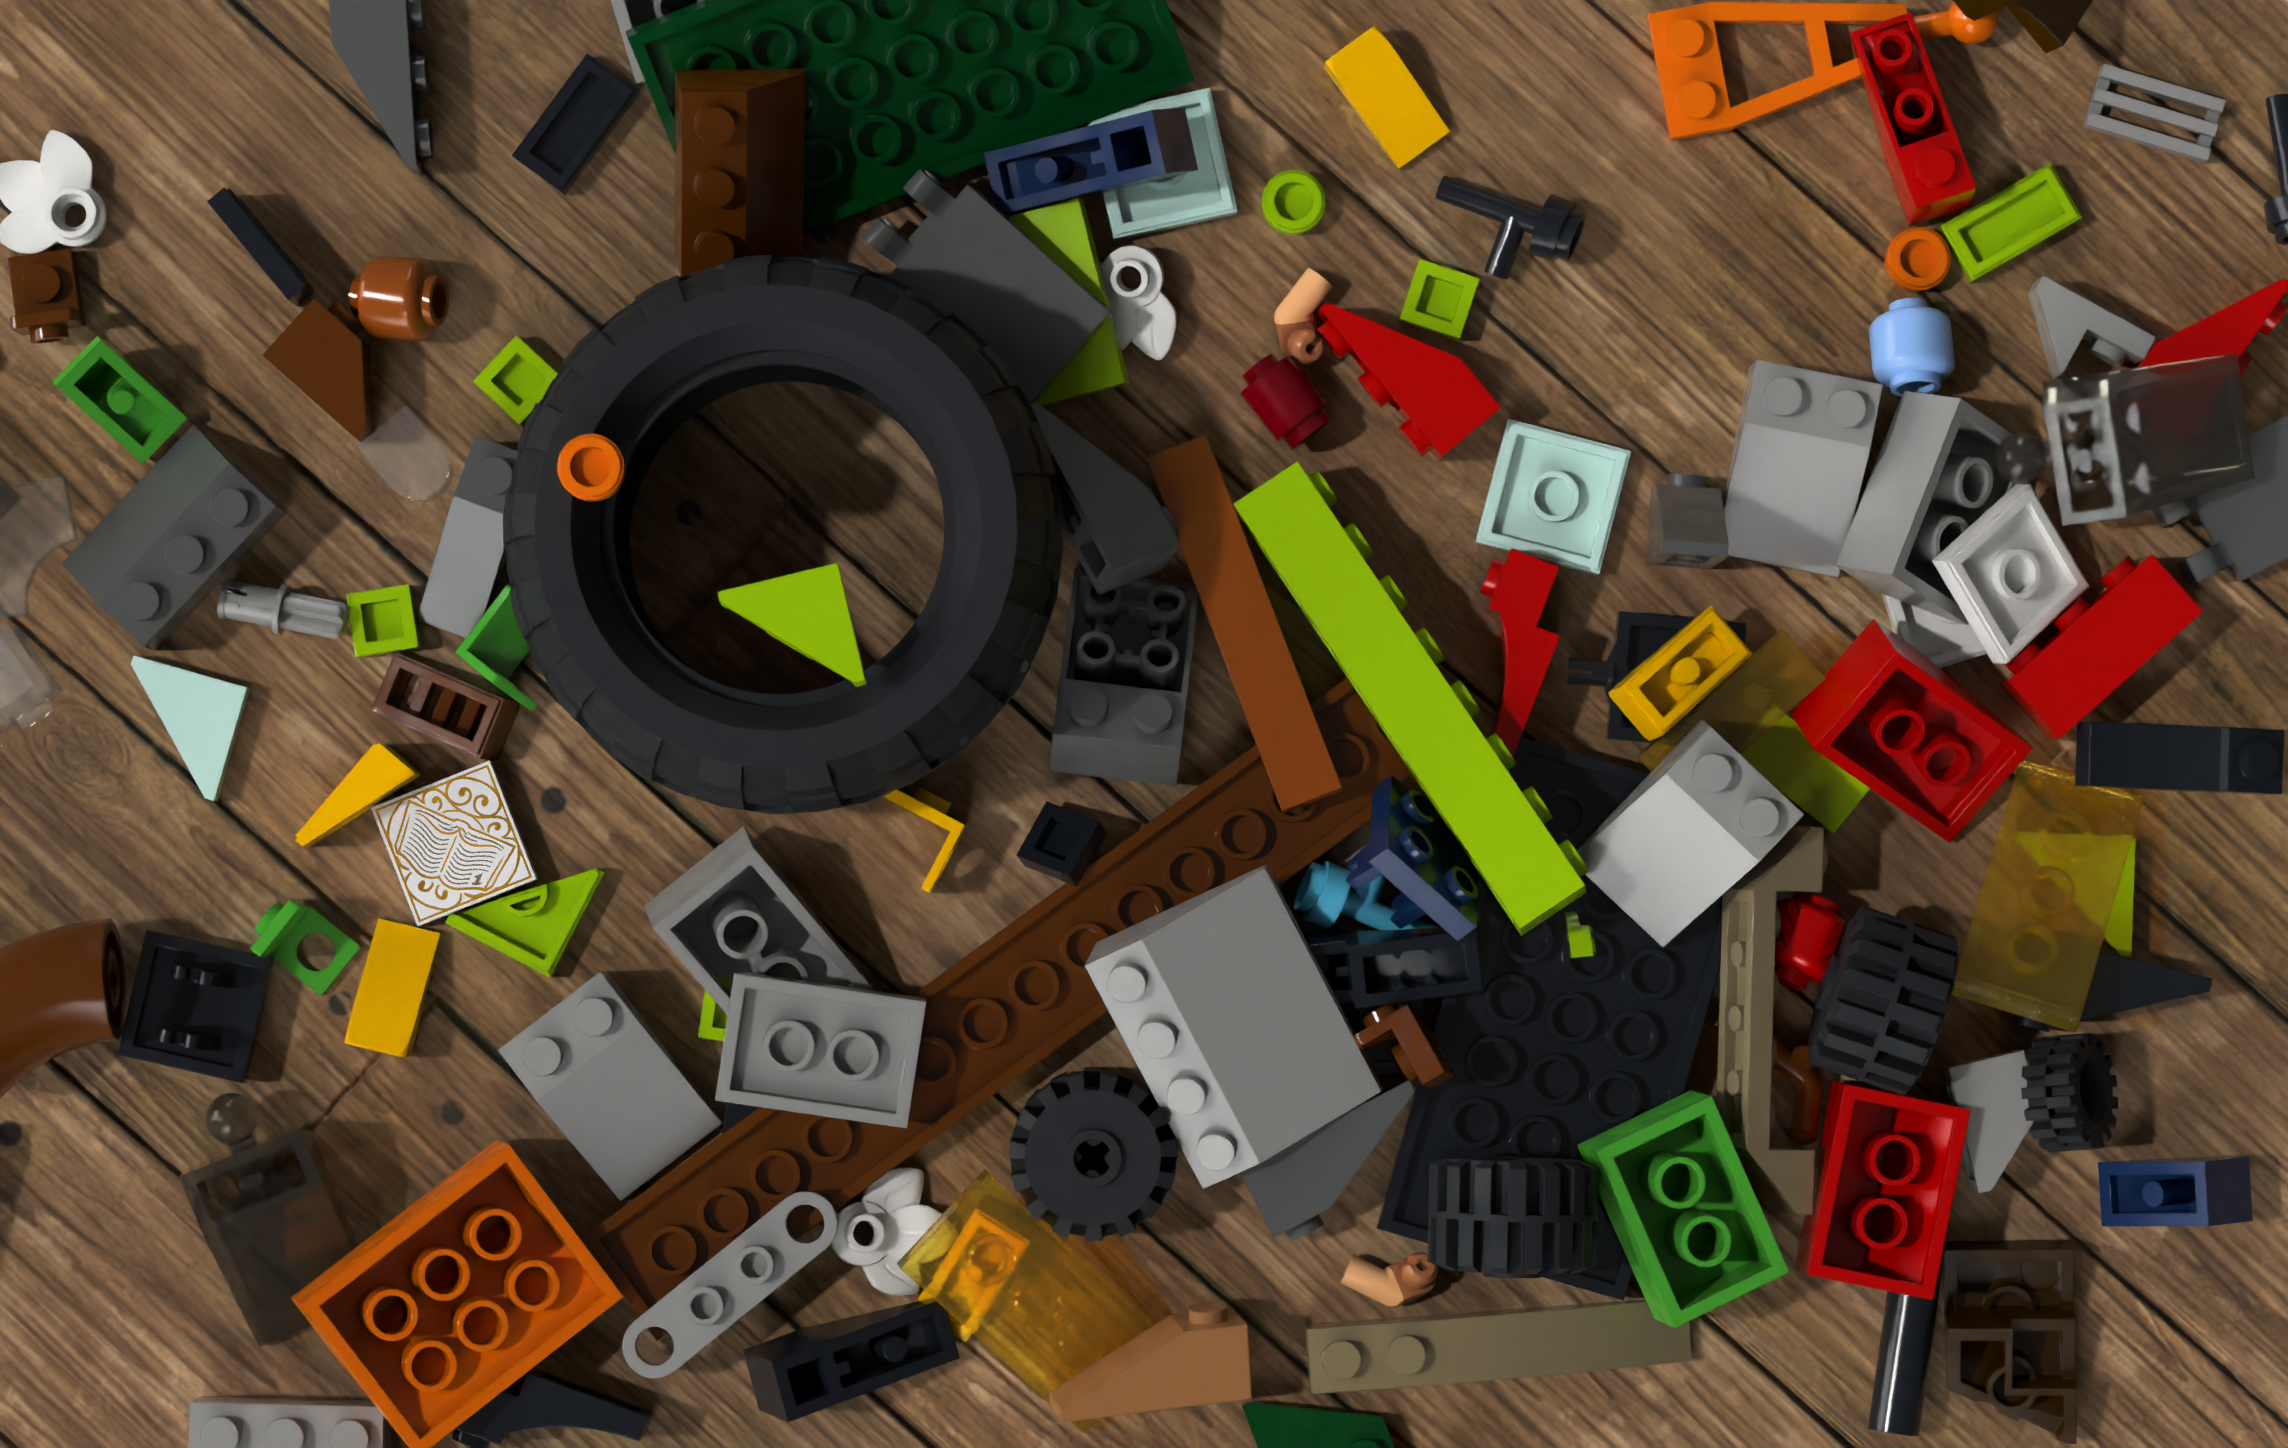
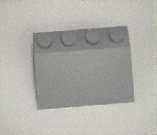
(1232, 1025)

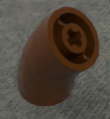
(59, 995)

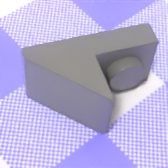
(2068, 317)

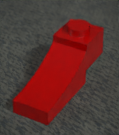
(1517, 598)

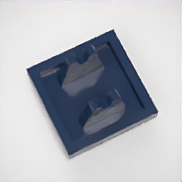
(1420, 859)

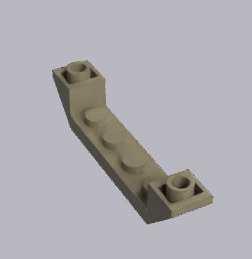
(1746, 1045)

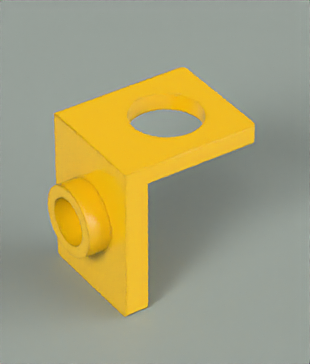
(935, 810)

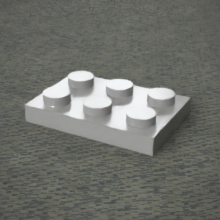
(820, 1049)

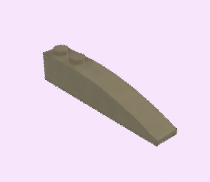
(1489, 1346)

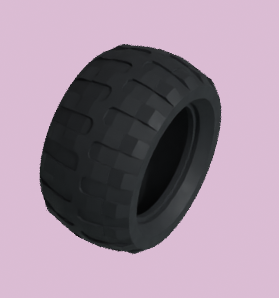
(743, 329)

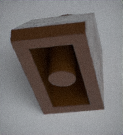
(329, 364)

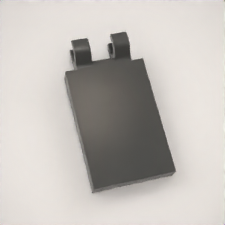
(992, 281)
(2244, 518)

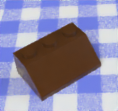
(738, 165)

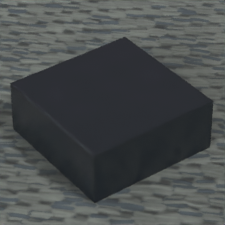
(1061, 843)

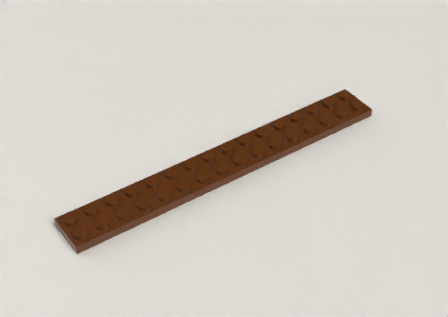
(998, 1008)

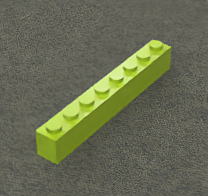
(1410, 697)

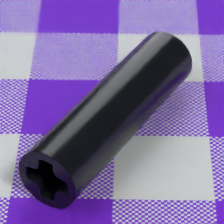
(1903, 1362)

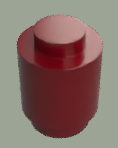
(1285, 400)

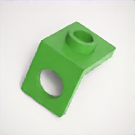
(498, 647)
(285, 928)

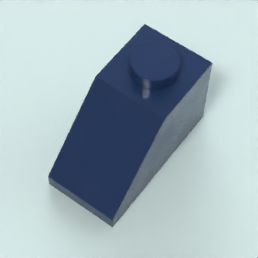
(2175, 1191)

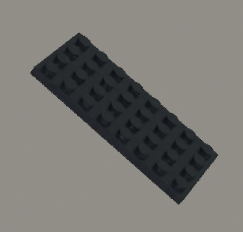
(1555, 1039)

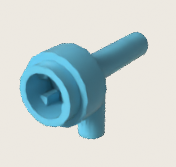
(1326, 894)

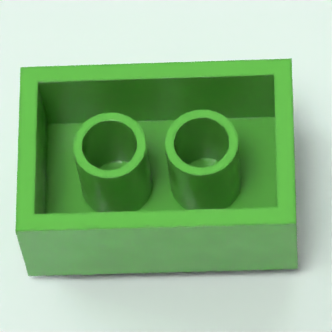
(1683, 1208)

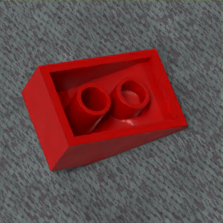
(1909, 732)

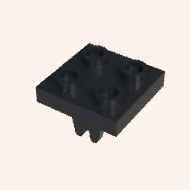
(196, 1006)

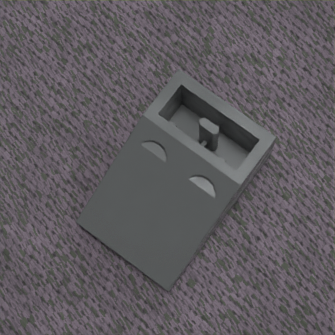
(1125, 680)

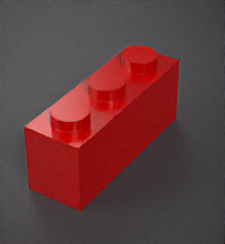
(2099, 645)

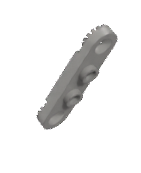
(730, 1284)

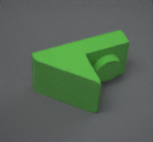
(120, 399)

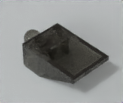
(2151, 428)
(279, 1226)

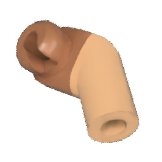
(1296, 320)
(1394, 1284)

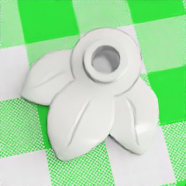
(44, 192)
(1141, 313)
(897, 1224)

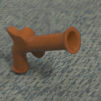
(1796, 1068)

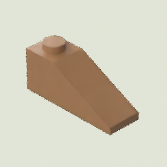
(1169, 1366)

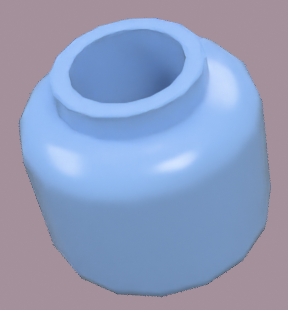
(1911, 347)

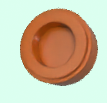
(1917, 259)
(591, 467)

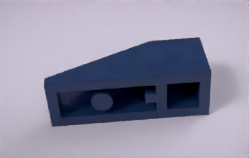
(1091, 160)

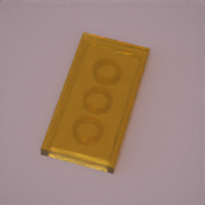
(2047, 896)
(1021, 1288)

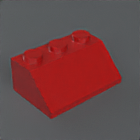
(1883, 1190)

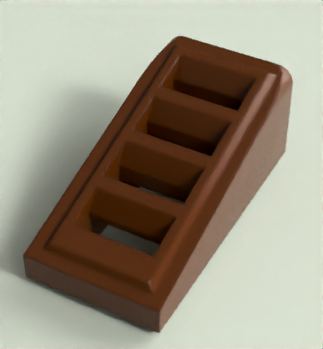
(493, 727)

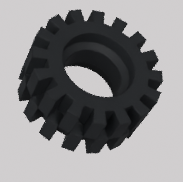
(2069, 1092)

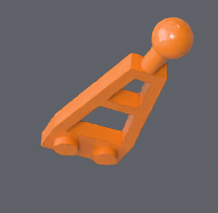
(1692, 67)

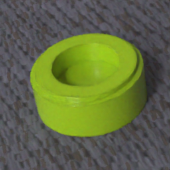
(1293, 202)

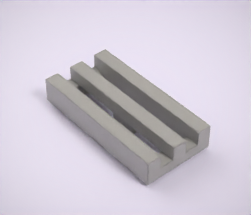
(2205, 128)

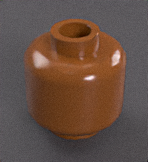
(399, 298)

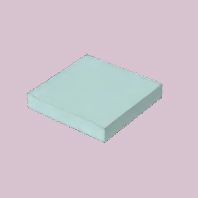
(1179, 198)
(1553, 496)

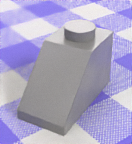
(1997, 1118)

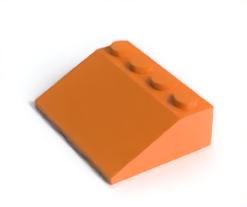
(457, 1296)

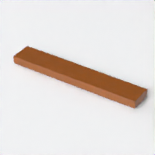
(1244, 624)

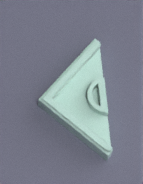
(199, 716)

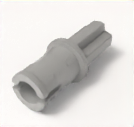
(282, 609)

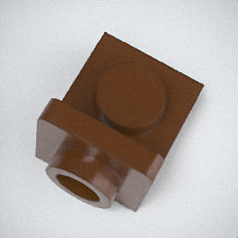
(46, 295)
(1417, 1050)

